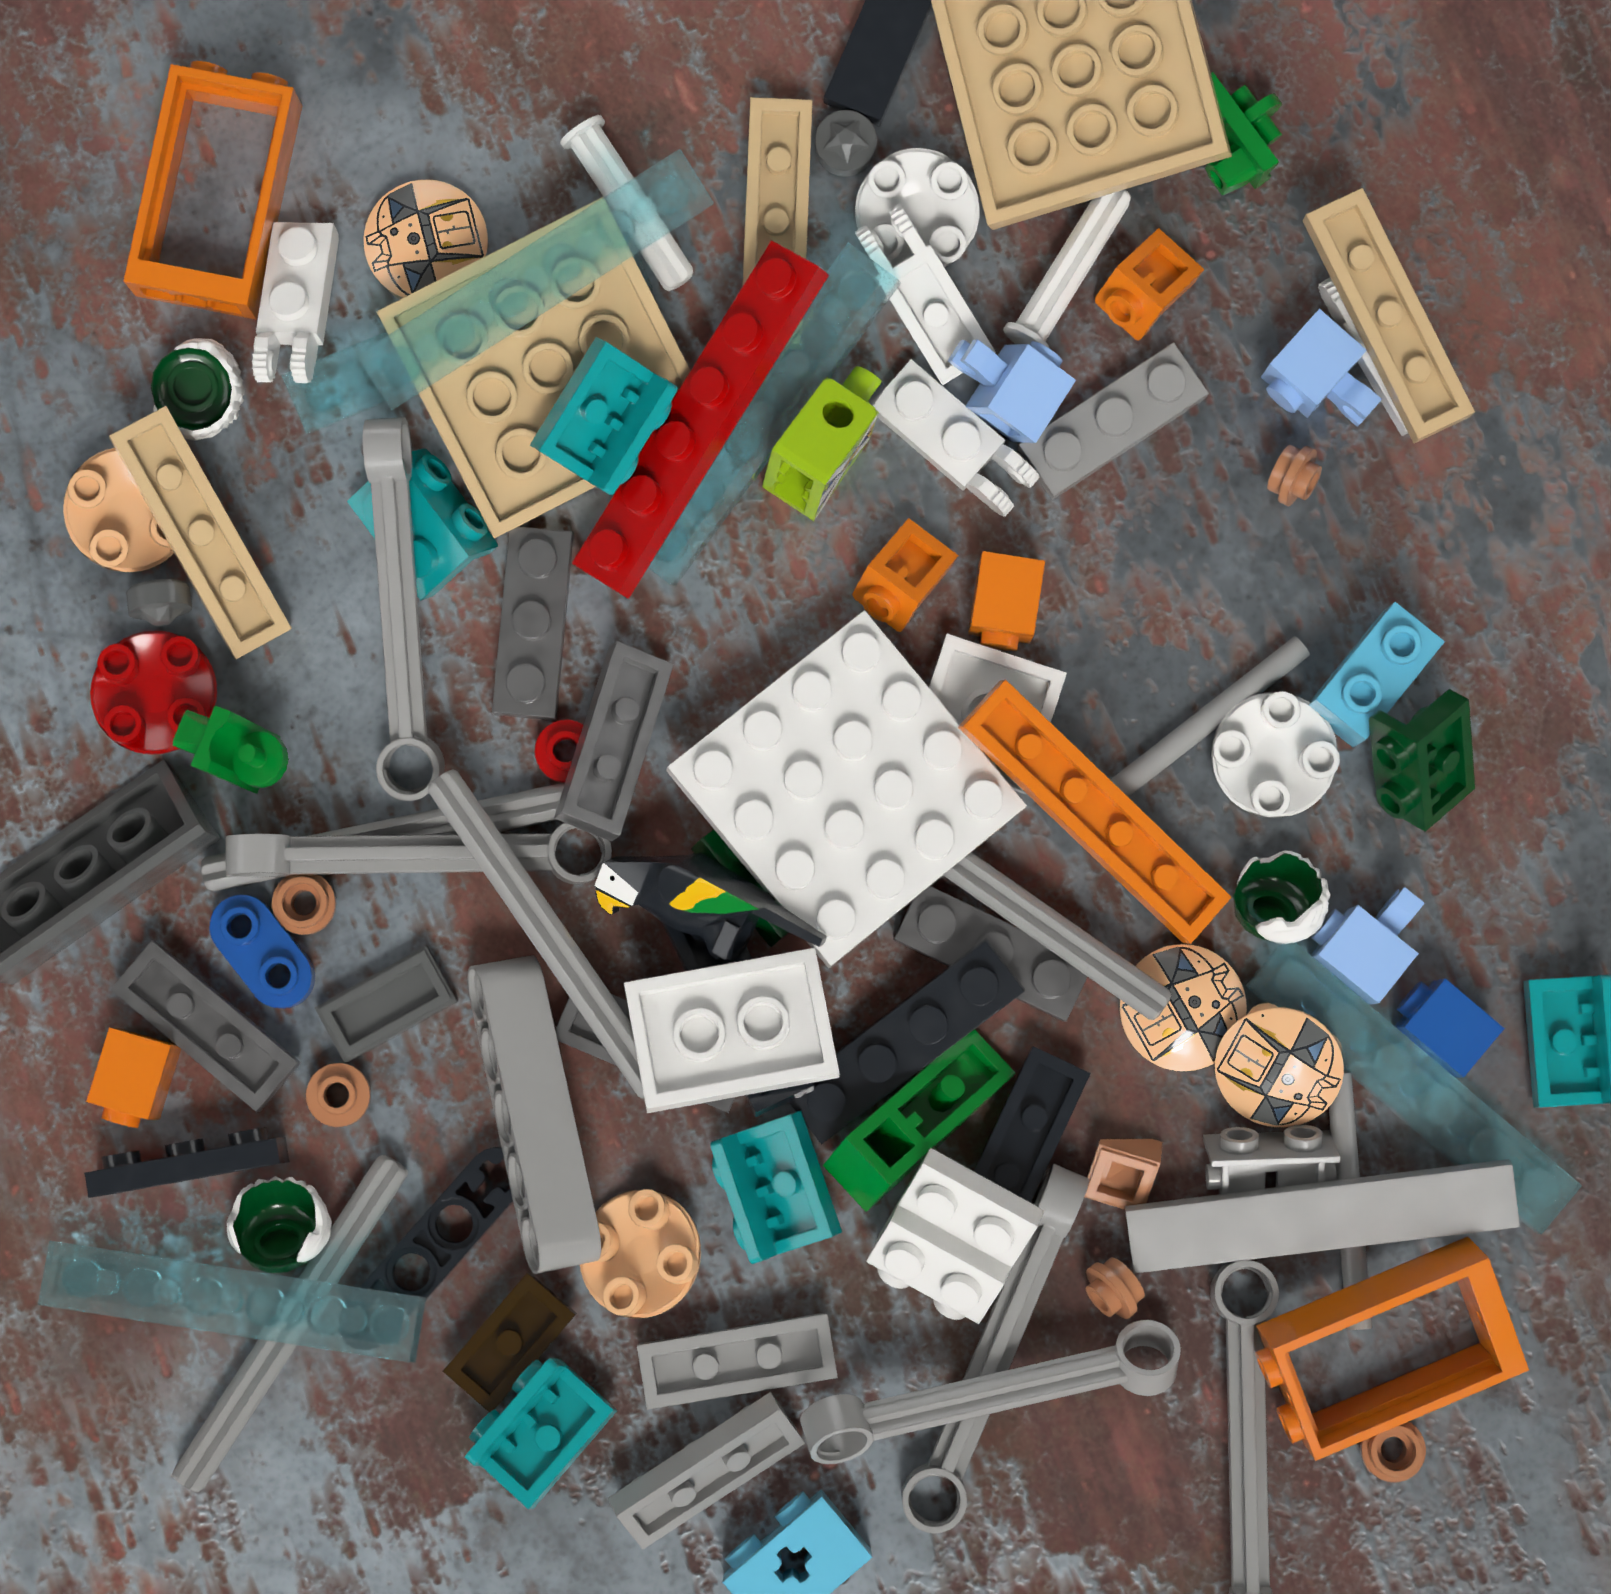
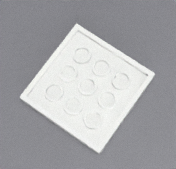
(846, 787)

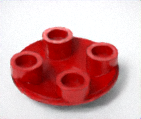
(148, 686)

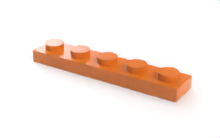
(1094, 812)

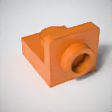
(1147, 284)
(903, 575)

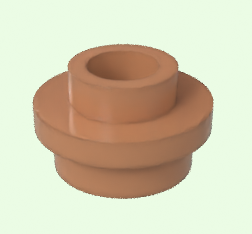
(1294, 474)
(284, 899)
(358, 1098)
(1114, 1288)
(1406, 1464)

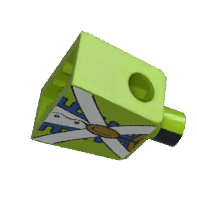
(823, 441)

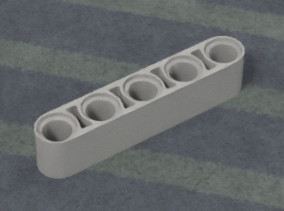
(534, 1114)

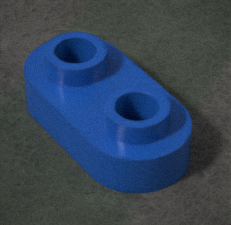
(261, 951)

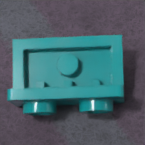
(605, 417)
(444, 525)
(1569, 1040)
(774, 1188)
(539, 1430)

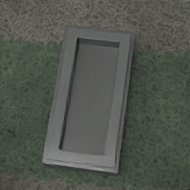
(386, 1004)

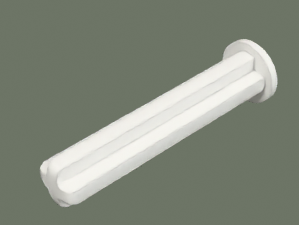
(609, 174)
(1068, 269)

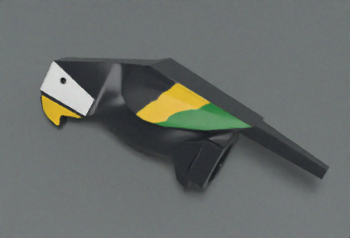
(697, 899)

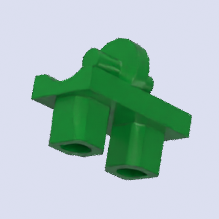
(1249, 135)
(232, 749)

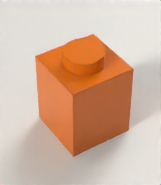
(1006, 600)
(133, 1077)

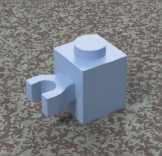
(1318, 367)
(1016, 388)
(1367, 949)

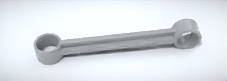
(389, 470)
(362, 854)
(1061, 1200)
(845, 1427)
(1247, 1435)

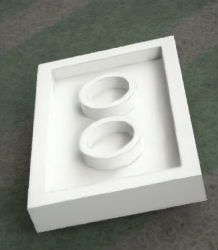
(731, 1030)

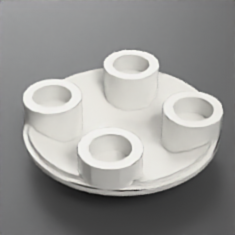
(932, 193)
(1274, 755)

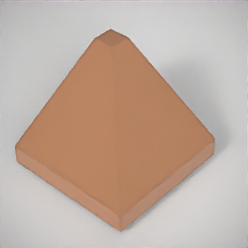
(1123, 1171)

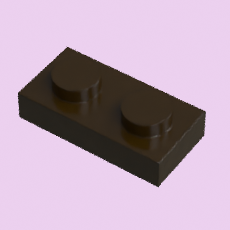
(509, 1342)

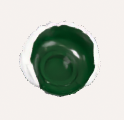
(199, 387)
(1281, 898)
(278, 1224)

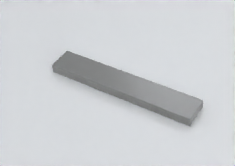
(1322, 1216)

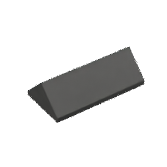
(97, 868)

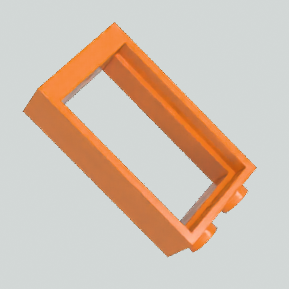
(196, 288)
(1410, 1395)

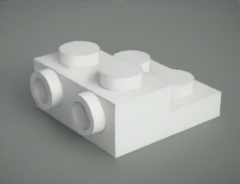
(954, 1237)

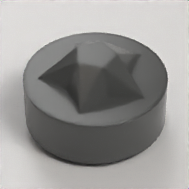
(845, 143)
(159, 600)

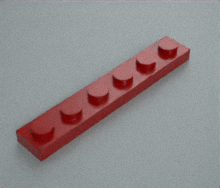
(701, 418)

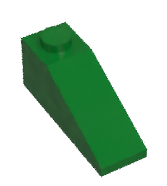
(917, 1119)

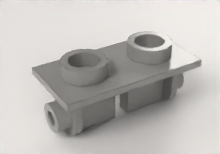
(1243, 1156)

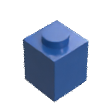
(1447, 1025)

